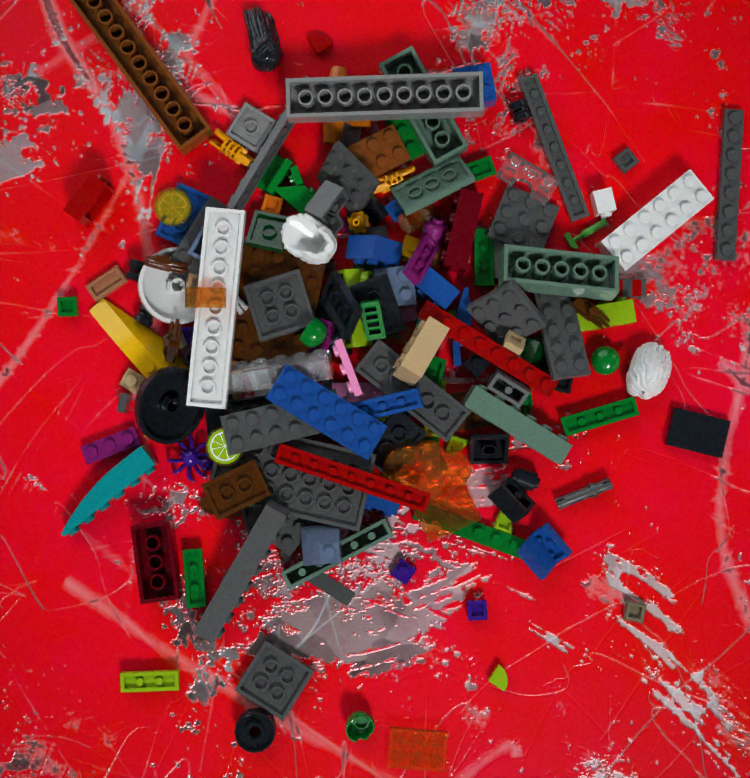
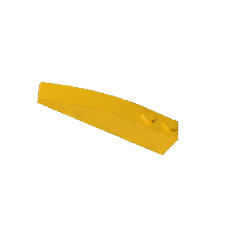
(133, 338)

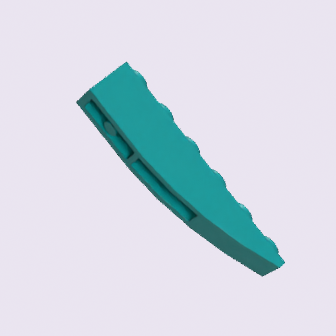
(111, 486)

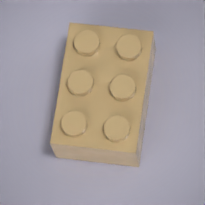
(419, 351)

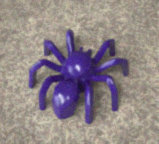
(191, 458)

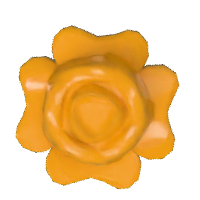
(358, 222)

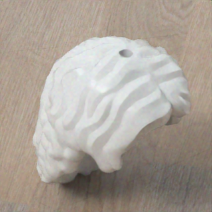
(308, 239)
(648, 371)

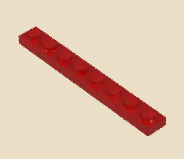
(490, 350)
(352, 477)

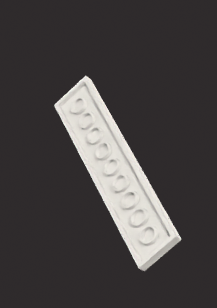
(216, 326)

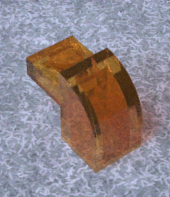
(416, 220)

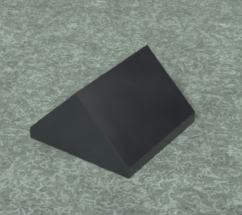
(488, 448)

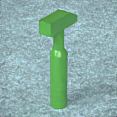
(586, 232)

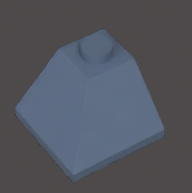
(321, 544)

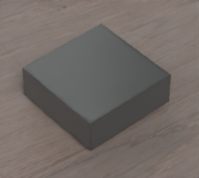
(625, 160)
(124, 403)

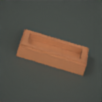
(106, 283)

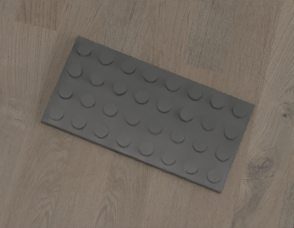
(307, 494)

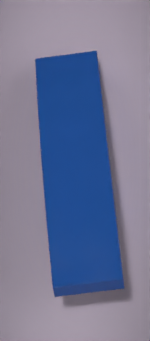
(464, 316)

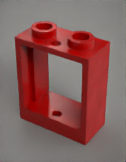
(90, 199)

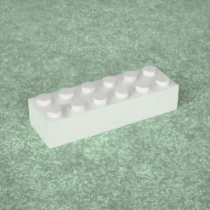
(656, 220)

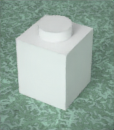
(603, 202)

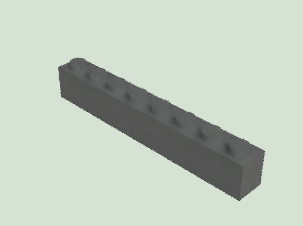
(241, 571)

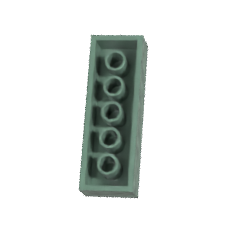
(437, 136)
(560, 272)

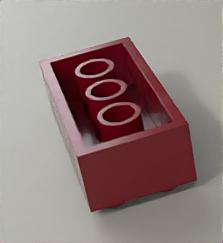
(462, 232)
(156, 561)

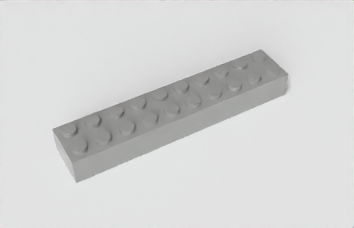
(384, 97)

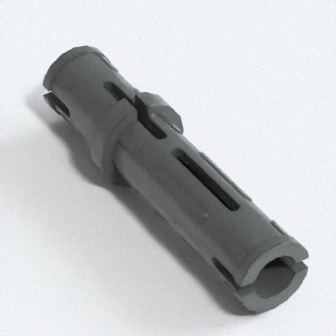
(591, 490)

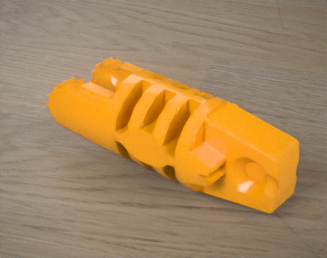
(231, 148)
(393, 179)

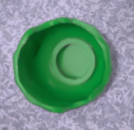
(314, 333)
(605, 360)
(359, 726)

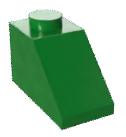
(296, 196)

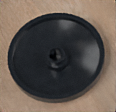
(162, 406)

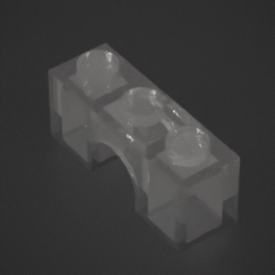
(518, 169)

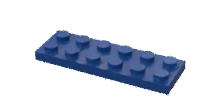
(326, 412)

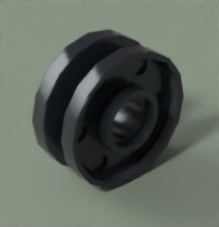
(252, 741)

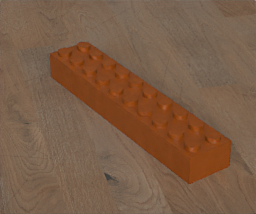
(145, 72)

